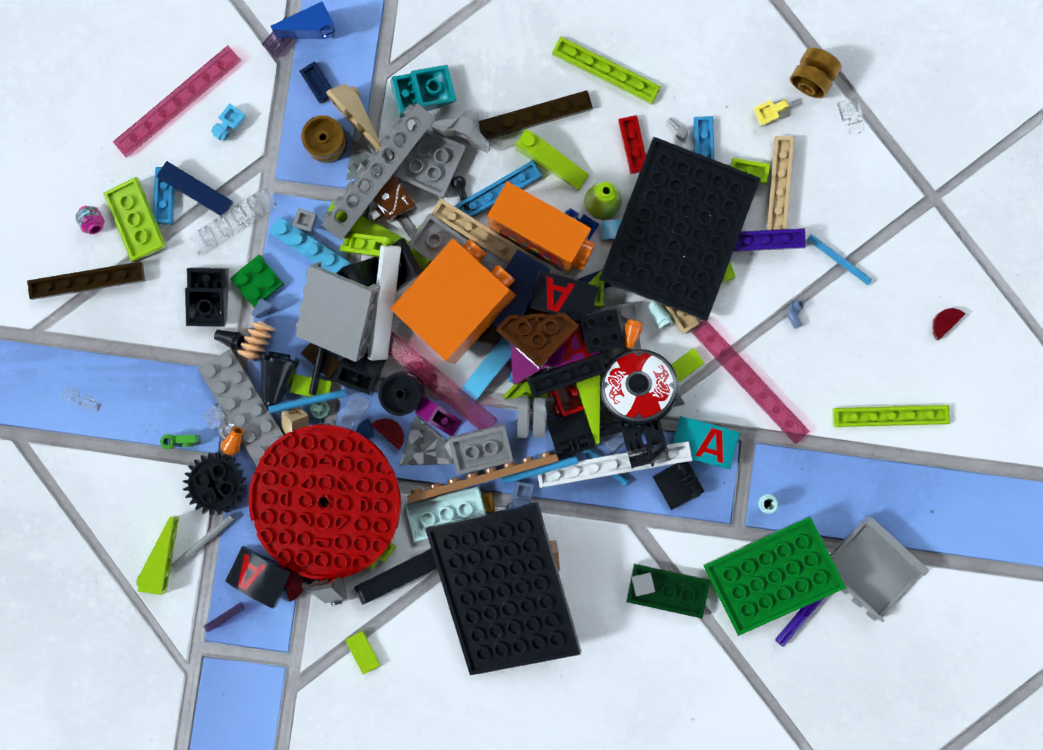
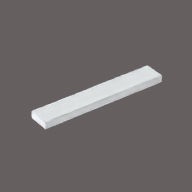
(383, 316)

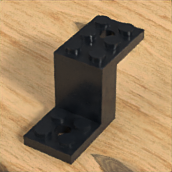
(366, 271)

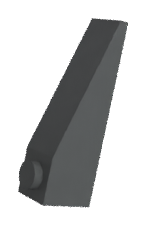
(327, 590)

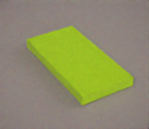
(134, 219)

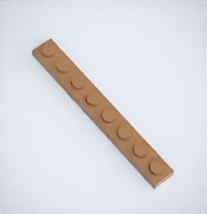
(474, 478)

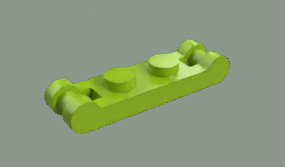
(364, 244)

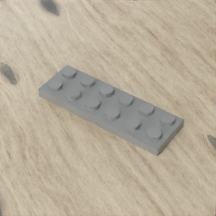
(241, 403)

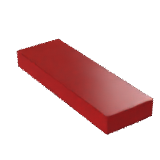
(632, 143)

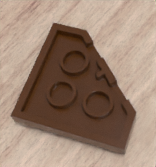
(537, 334)

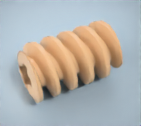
(256, 340)

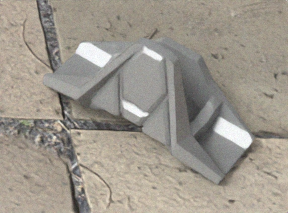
(463, 126)

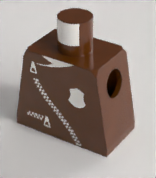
(392, 202)

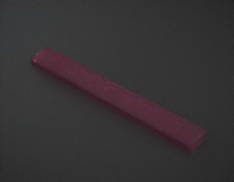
(176, 101)
(750, 381)
(440, 383)

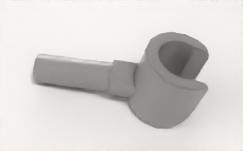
(682, 131)

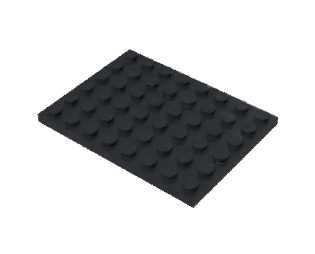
(679, 229)
(503, 589)

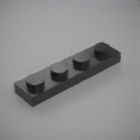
(566, 374)

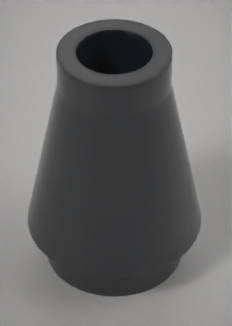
(229, 338)

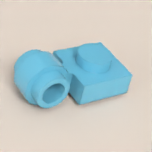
(231, 118)

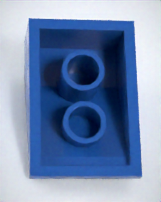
(306, 24)

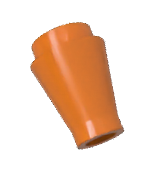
(632, 332)
(232, 442)

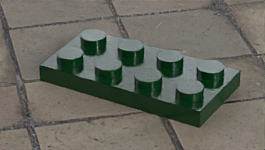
(672, 593)

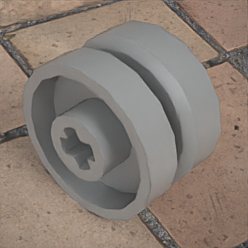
(531, 417)

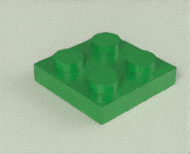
(256, 280)

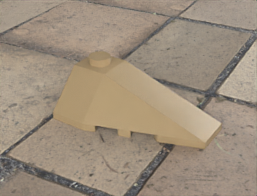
(351, 107)

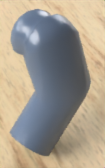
(793, 312)

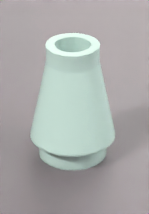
(660, 316)
(772, 504)

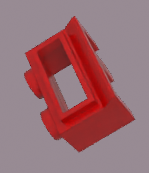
(574, 401)

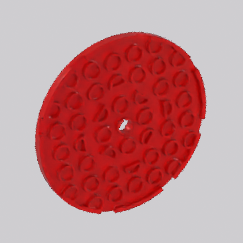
(354, 479)

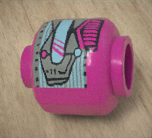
(89, 219)

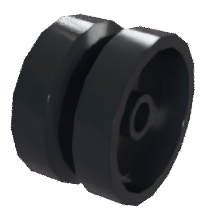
(392, 400)

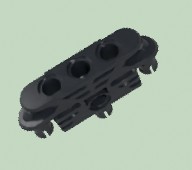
(633, 441)

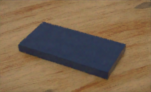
(524, 271)

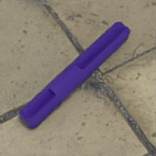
(796, 623)

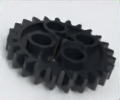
(199, 491)

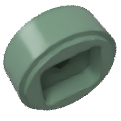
(320, 410)

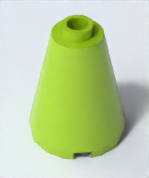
(603, 200)

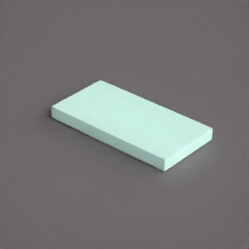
(443, 510)

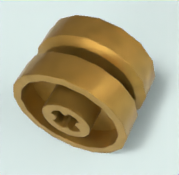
(325, 128)

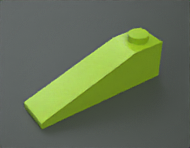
(551, 159)
(590, 398)
(156, 571)

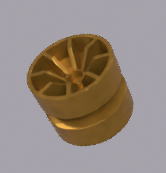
(815, 72)

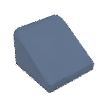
(262, 308)

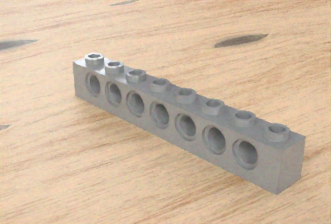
(423, 120)

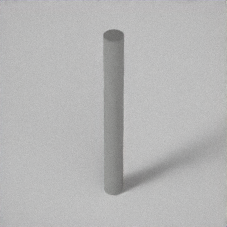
(202, 542)

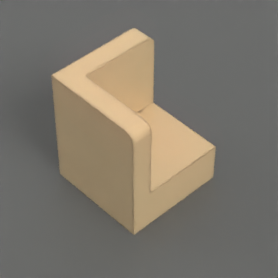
(294, 419)

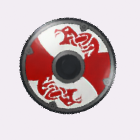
(639, 387)

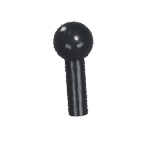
(459, 184)

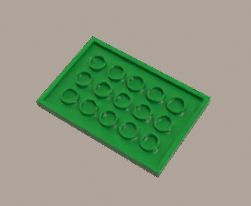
(774, 576)

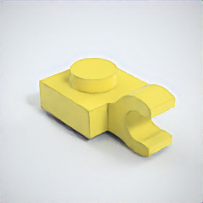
(769, 112)

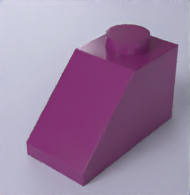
(438, 417)

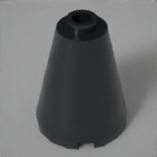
(276, 375)

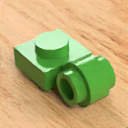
(186, 440)

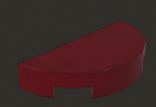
(945, 321)
(391, 431)
(294, 585)

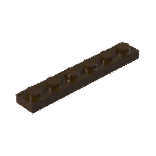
(536, 115)
(86, 280)

